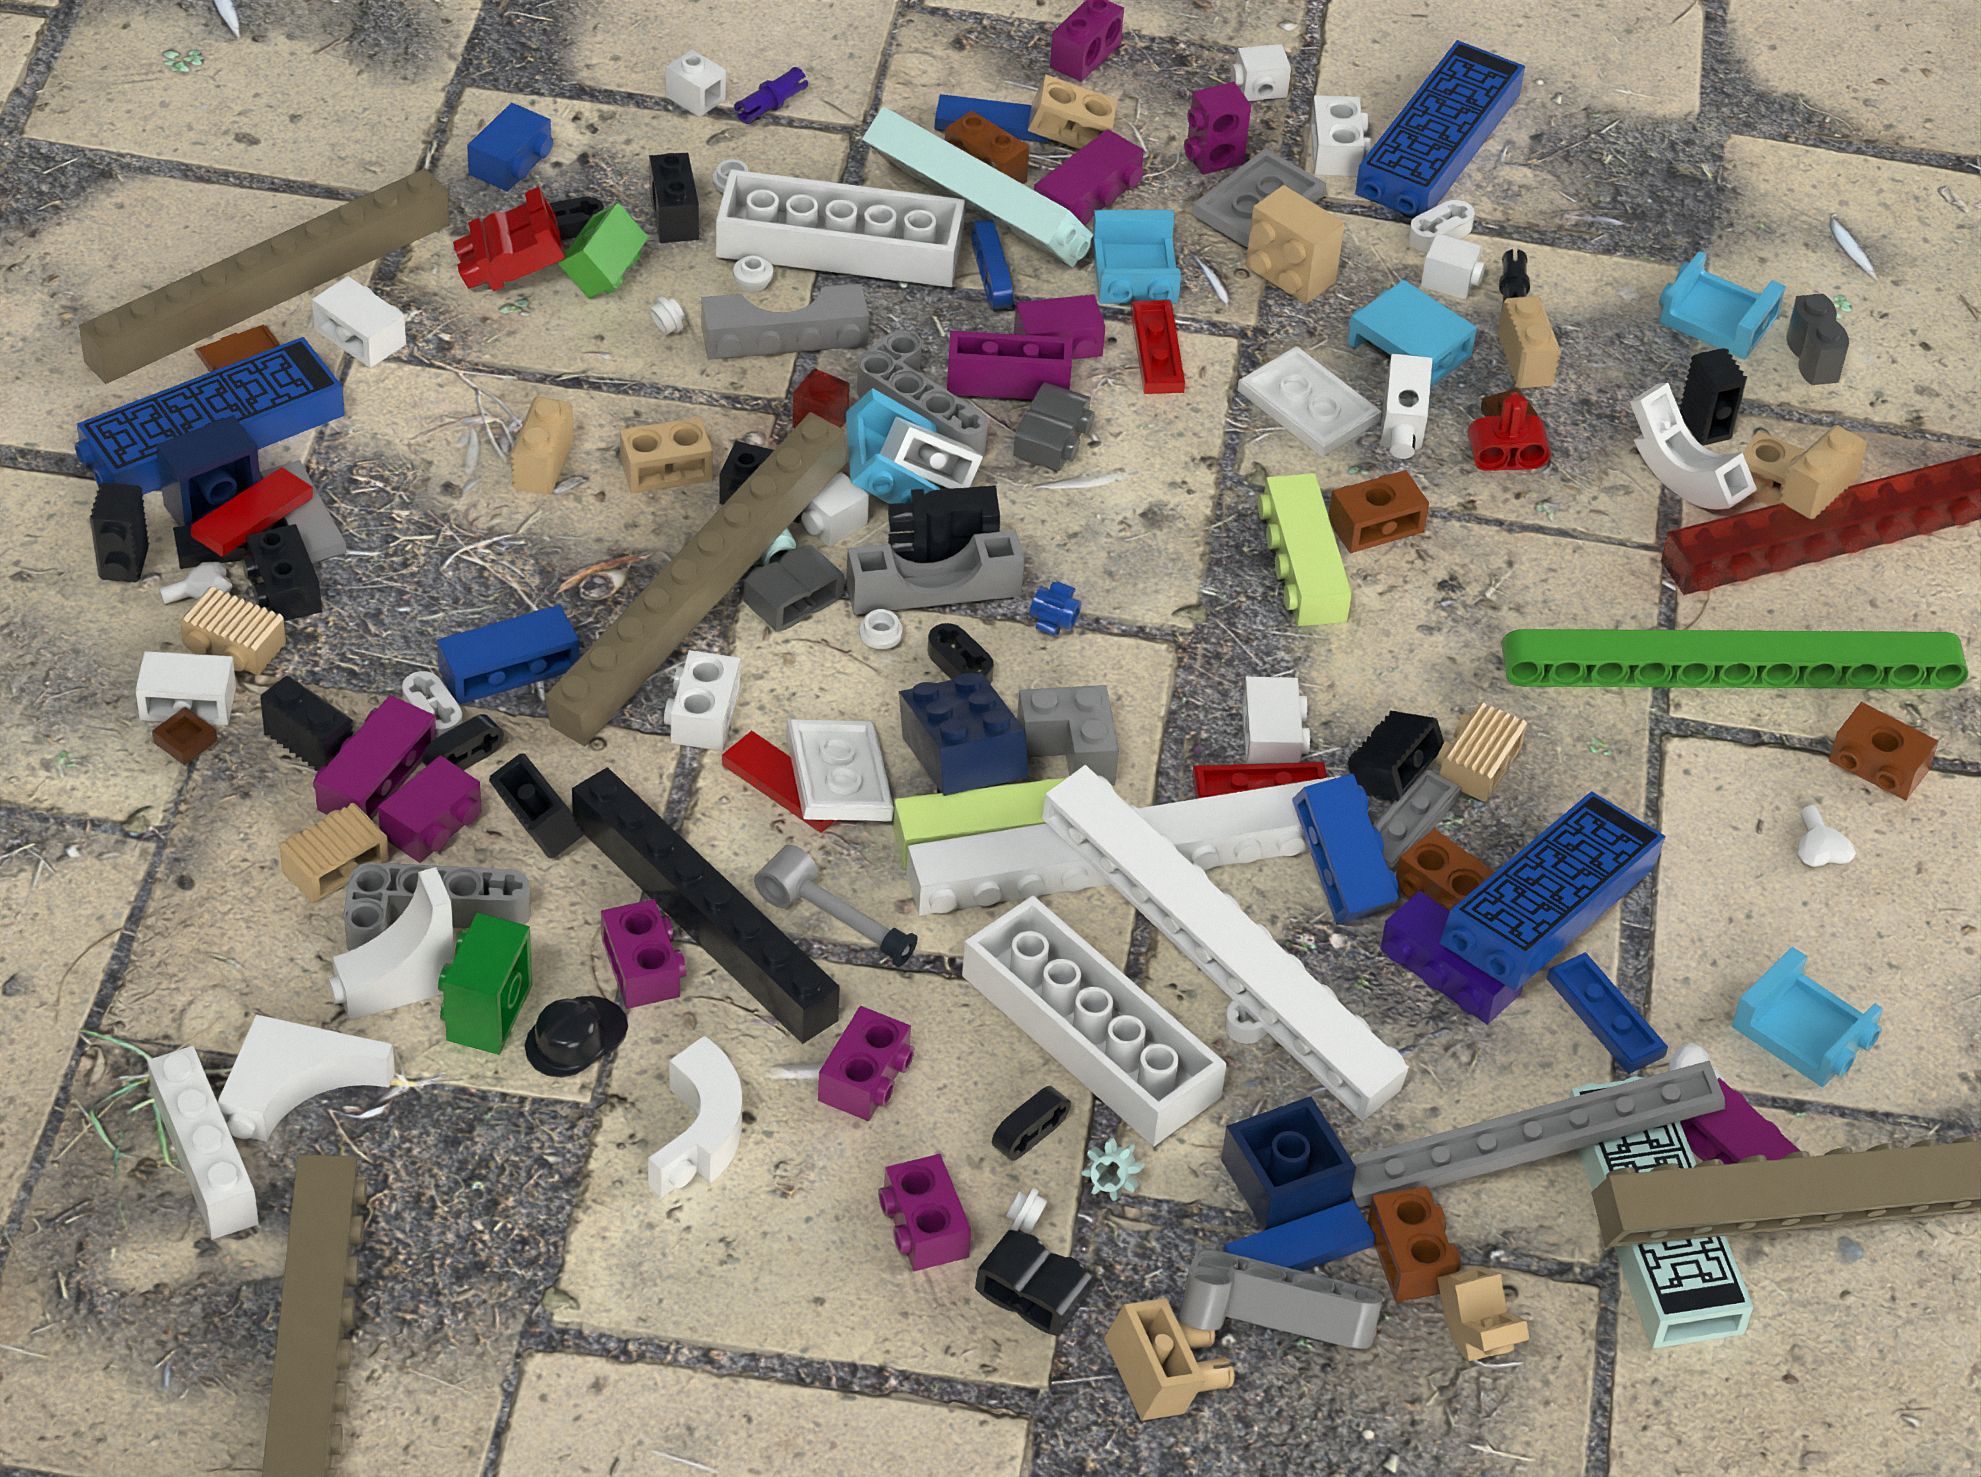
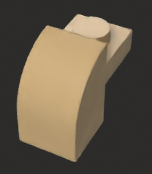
(1478, 1313)

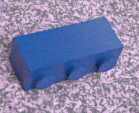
(508, 654)
(1346, 848)

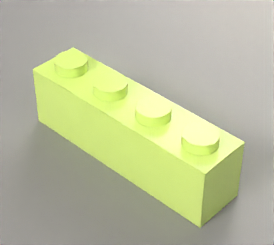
(1305, 550)
(968, 813)

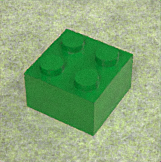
(486, 983)

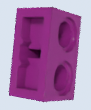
(1086, 38)
(1217, 128)
(642, 953)
(865, 1063)
(932, 1210)

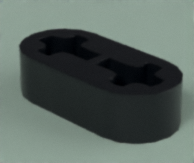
(572, 214)
(965, 653)
(466, 742)
(1031, 1123)

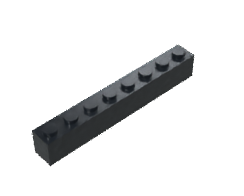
(706, 906)

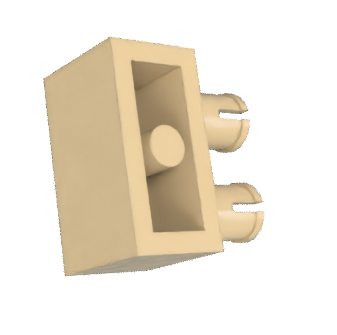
(1158, 1361)

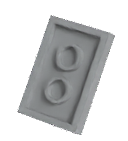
(1231, 202)

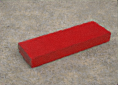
(1157, 347)
(251, 511)
(769, 772)
(1233, 778)

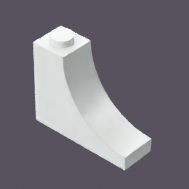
(401, 961)
(290, 1063)

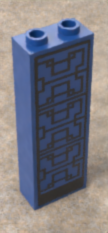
(1440, 130)
(267, 393)
(1552, 890)

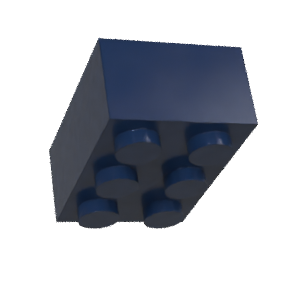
(963, 733)

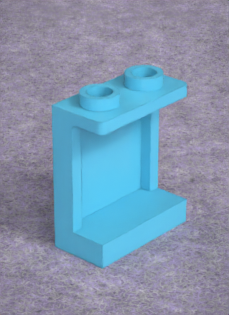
(1135, 256)
(1719, 309)
(1414, 325)
(867, 430)
(1805, 1021)

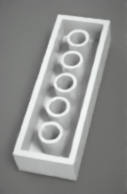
(840, 228)
(1093, 1020)

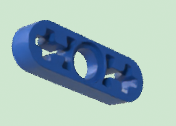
(992, 264)

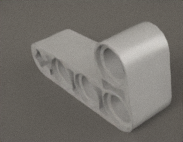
(894, 370)
(383, 891)
(1277, 1298)

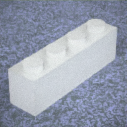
(203, 1142)

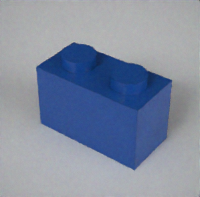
(509, 147)

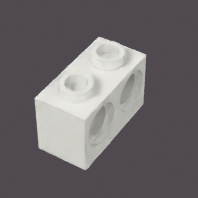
(1338, 135)
(703, 700)

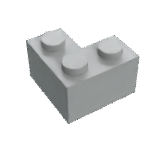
(1071, 724)

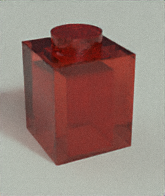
(822, 396)

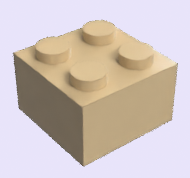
(1294, 244)

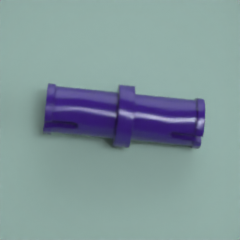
(771, 95)

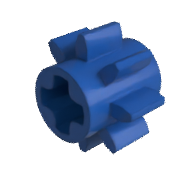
(1055, 608)

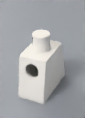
(1405, 419)

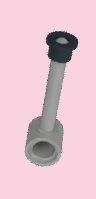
(791, 877)

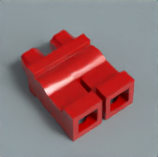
(510, 243)

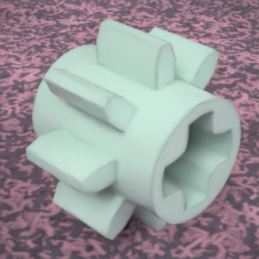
(1101, 1164)

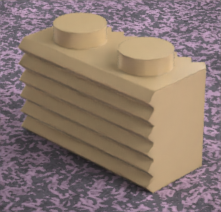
(1528, 342)
(542, 445)
(1823, 471)
(233, 628)
(1482, 750)
(327, 853)

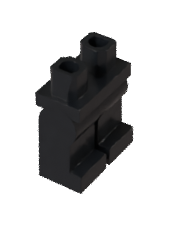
(941, 522)

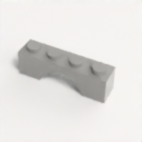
(740, 329)
(983, 570)

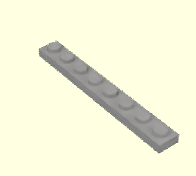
(1538, 1132)

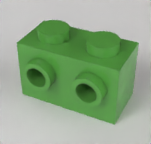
(604, 251)

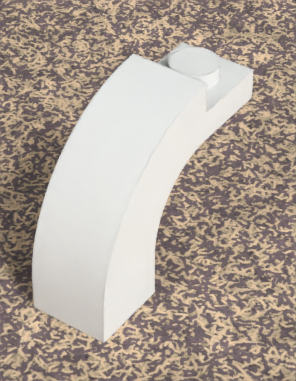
(1681, 461)
(712, 1089)

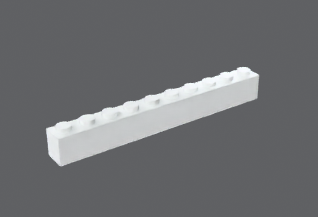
(1040, 862)
(1225, 942)

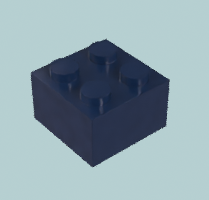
(206, 469)
(1288, 1163)

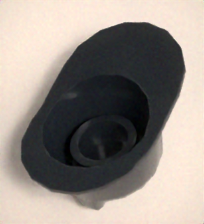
(574, 1035)

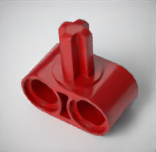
(1509, 440)

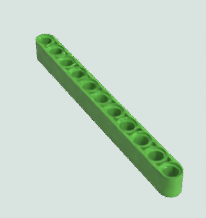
(1733, 659)

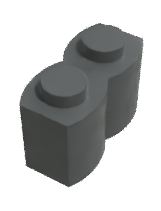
(1817, 339)
(1053, 426)
(793, 587)

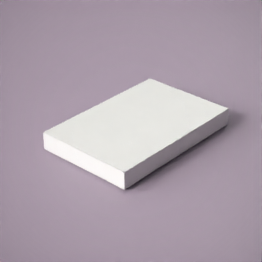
(1309, 401)
(839, 770)

